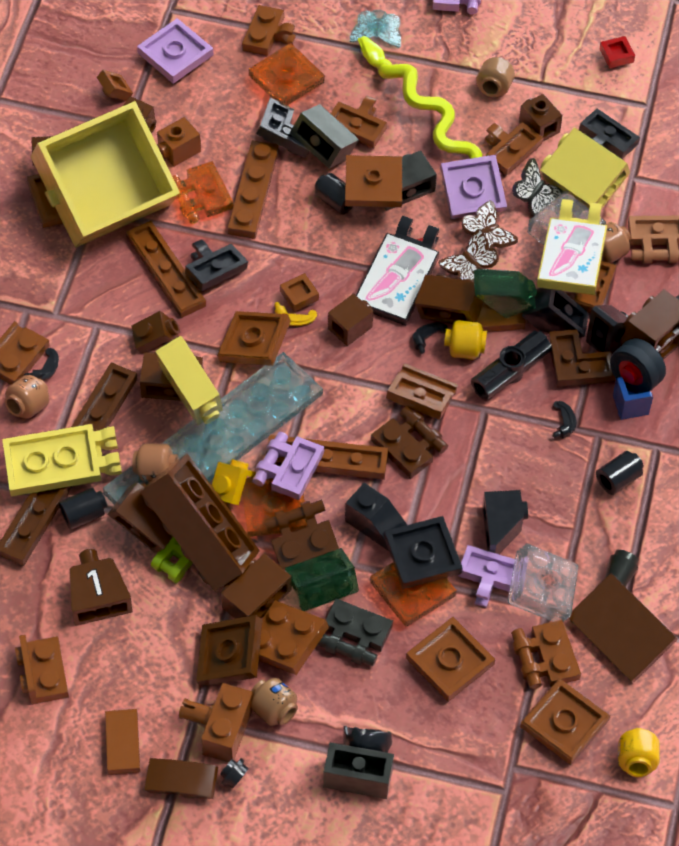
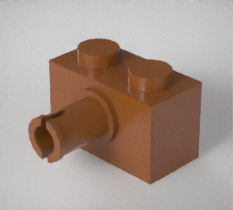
(223, 721)

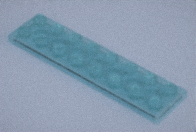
(247, 418)

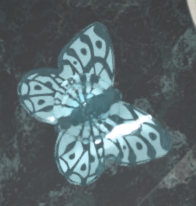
(377, 24)

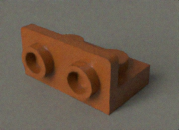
(43, 669)

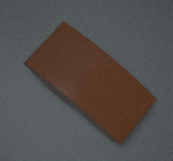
(181, 778)

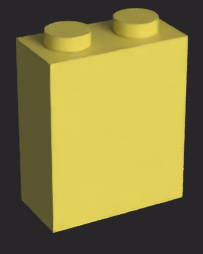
(584, 169)
(189, 381)

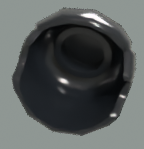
(367, 738)

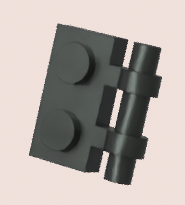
(359, 626)

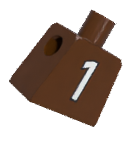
(97, 589)

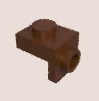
(154, 331)

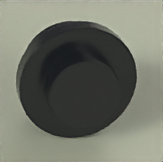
(233, 772)

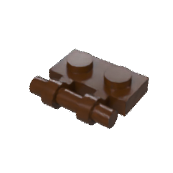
(403, 447)
(304, 543)

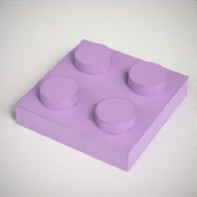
(175, 50)
(471, 184)

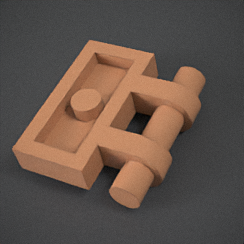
(654, 231)

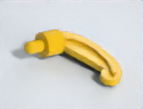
(296, 319)

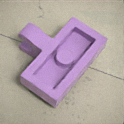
(487, 569)

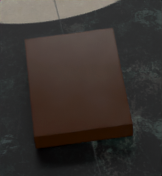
(622, 628)

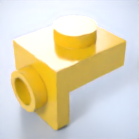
(230, 480)

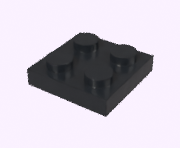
(423, 552)

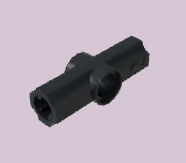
(500, 374)

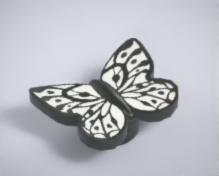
(533, 190)

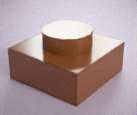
(114, 85)
(299, 292)

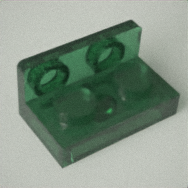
(323, 579)

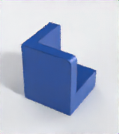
(631, 404)

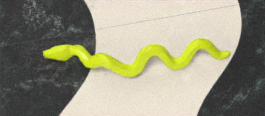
(376, 58)

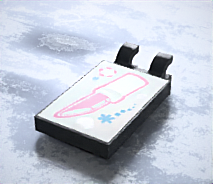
(399, 272)

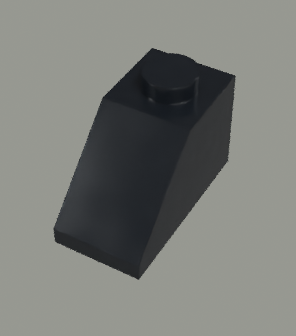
(556, 312)
(606, 328)
(372, 514)
(503, 518)

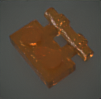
(210, 192)

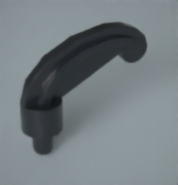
(424, 332)
(49, 367)
(568, 417)

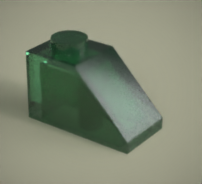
(505, 291)

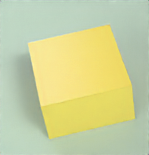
(104, 174)

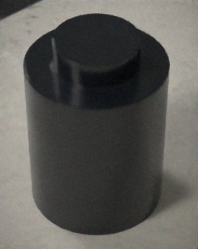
(332, 191)
(620, 472)
(83, 508)

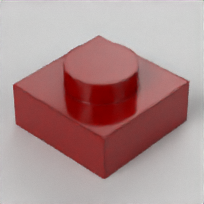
(617, 52)

